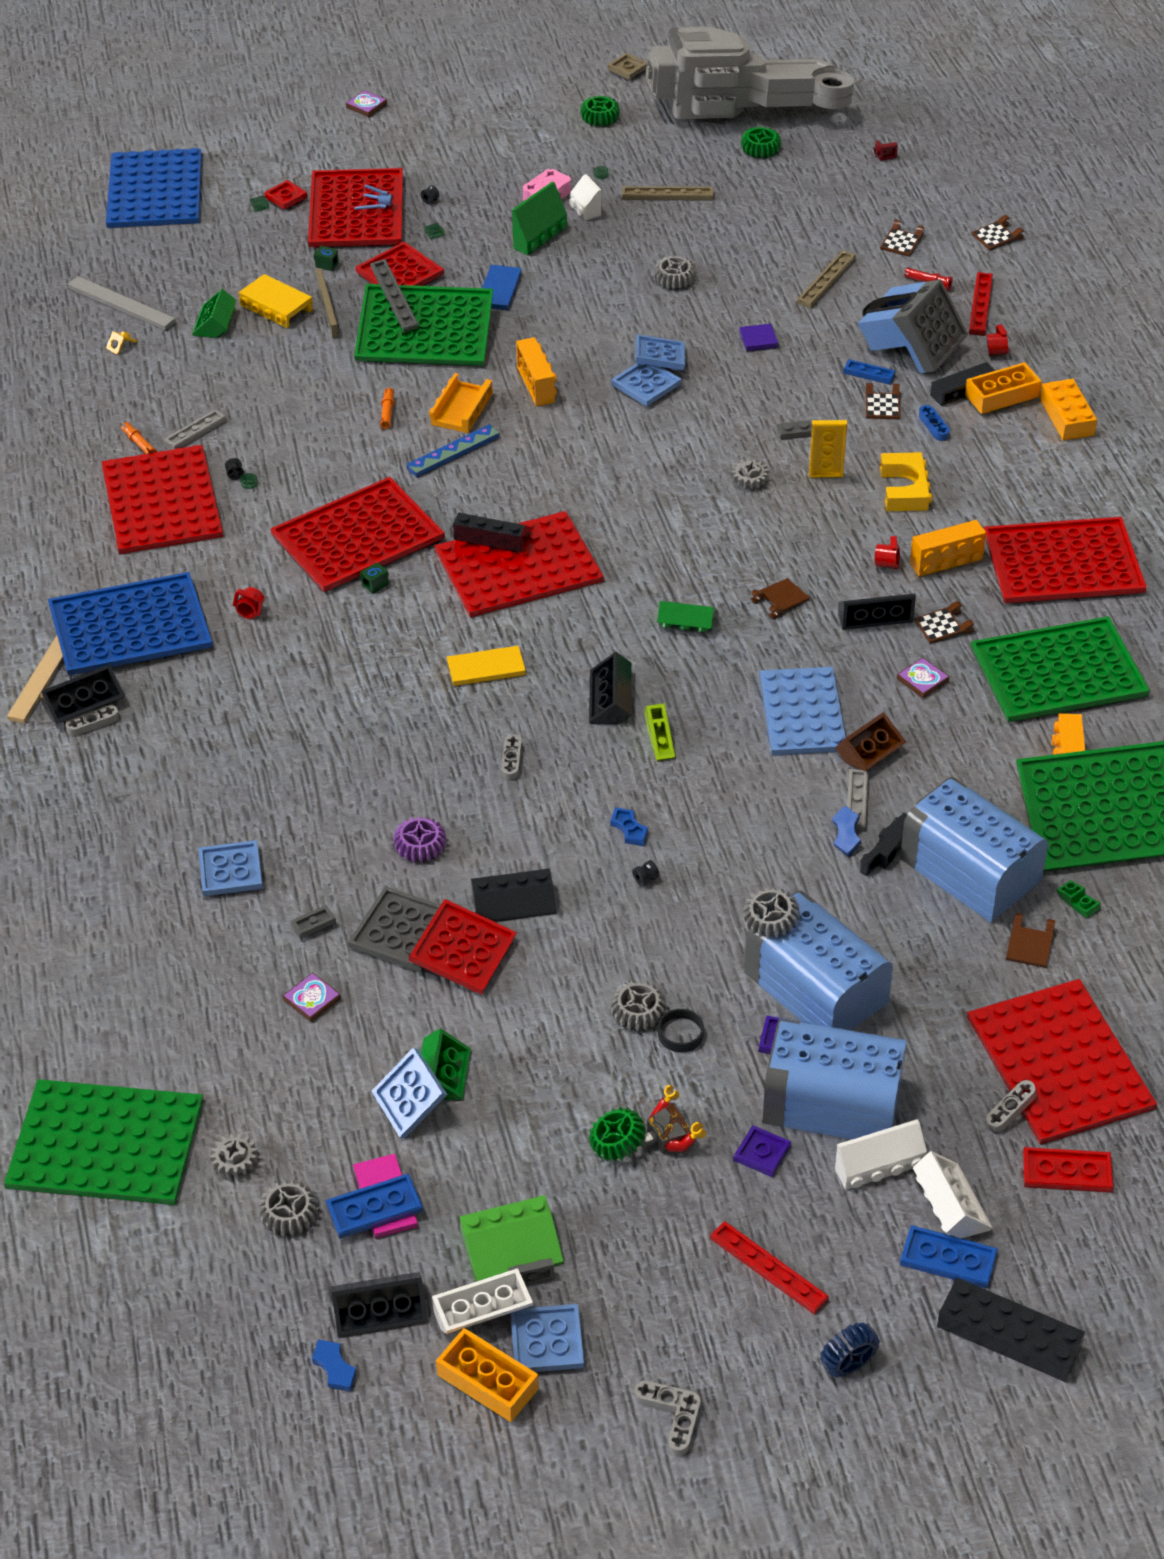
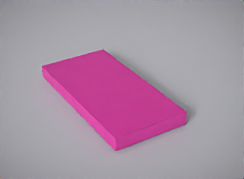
(377, 1171)

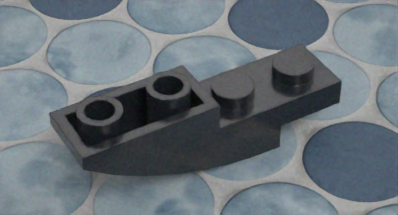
(887, 849)

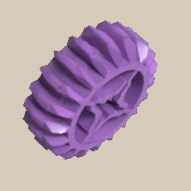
(407, 839)

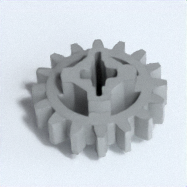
(749, 473)
(233, 1155)

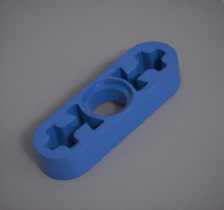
(928, 414)

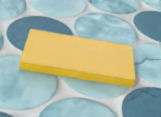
(827, 448)
(486, 665)

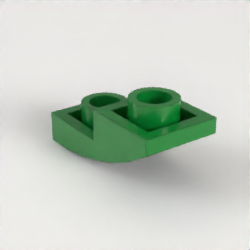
(1076, 898)

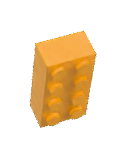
(536, 371)
(1003, 388)
(1068, 409)
(947, 548)
(1068, 734)
(487, 1374)

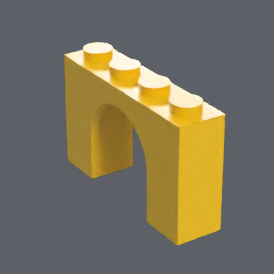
(909, 466)

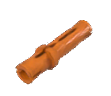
(387, 403)
(135, 436)

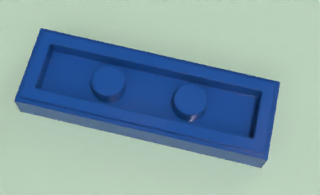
(869, 371)

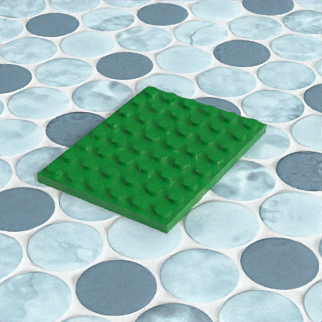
(450, 323)
(1059, 669)
(1096, 804)
(105, 1142)

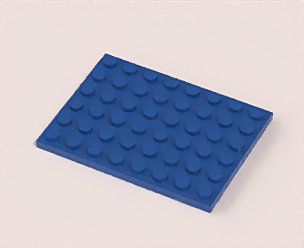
(154, 188)
(129, 623)

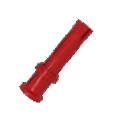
(924, 277)

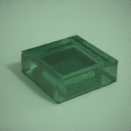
(259, 203)
(434, 230)

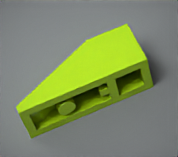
(659, 731)

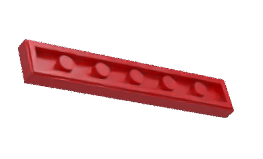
(980, 304)
(769, 1267)

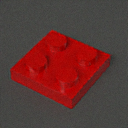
(285, 194)

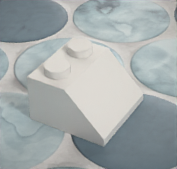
(586, 198)

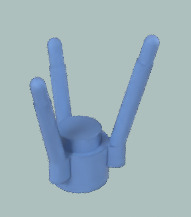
(383, 198)

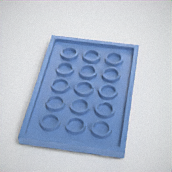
(802, 710)

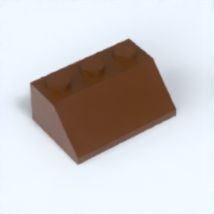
(870, 743)

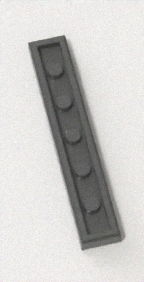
(394, 296)

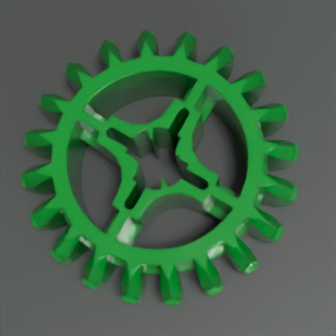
(600, 110)
(761, 142)
(617, 1134)

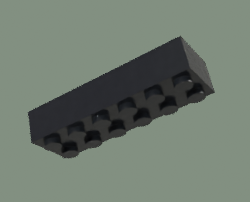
(1011, 1329)

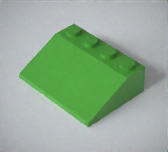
(510, 1237)

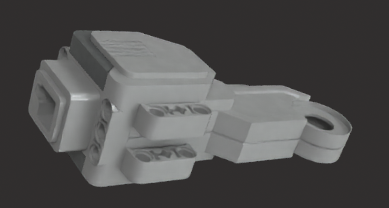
(715, 76)

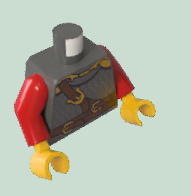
(669, 1127)

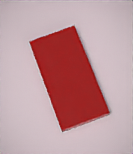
(1067, 1169)

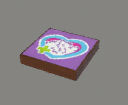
(366, 103)
(922, 677)
(311, 997)

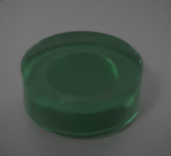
(601, 172)
(248, 481)

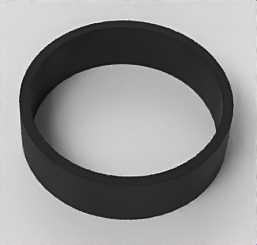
(680, 1013)

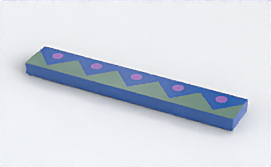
(453, 450)

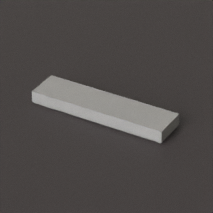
(195, 429)
(858, 795)

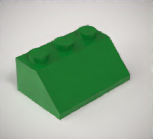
(215, 315)
(686, 616)
(448, 1061)

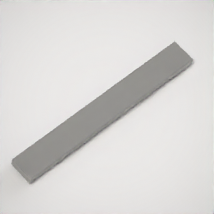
(121, 303)

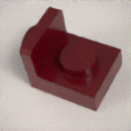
(886, 151)

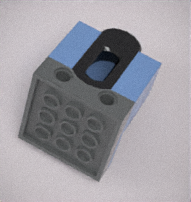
(917, 318)

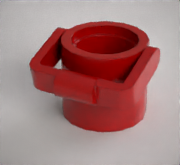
(997, 342)
(888, 554)
(249, 603)

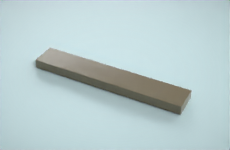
(666, 193)
(826, 279)
(327, 303)

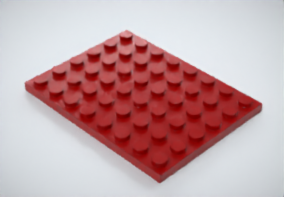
(333, 202)
(161, 499)
(356, 532)
(1064, 560)
(498, 578)
(1068, 1054)

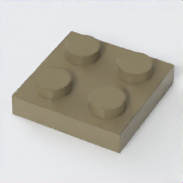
(627, 66)

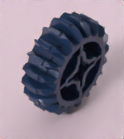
(849, 1349)

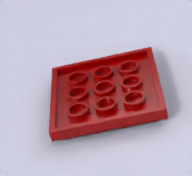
(406, 264)
(462, 946)

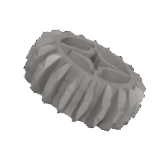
(674, 272)
(775, 919)
(636, 1011)
(288, 1213)

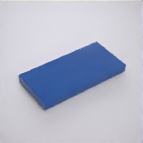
(504, 283)
(374, 1205)
(948, 1256)

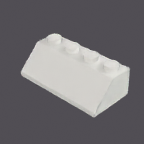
(880, 1154)
(951, 1196)
(481, 1301)

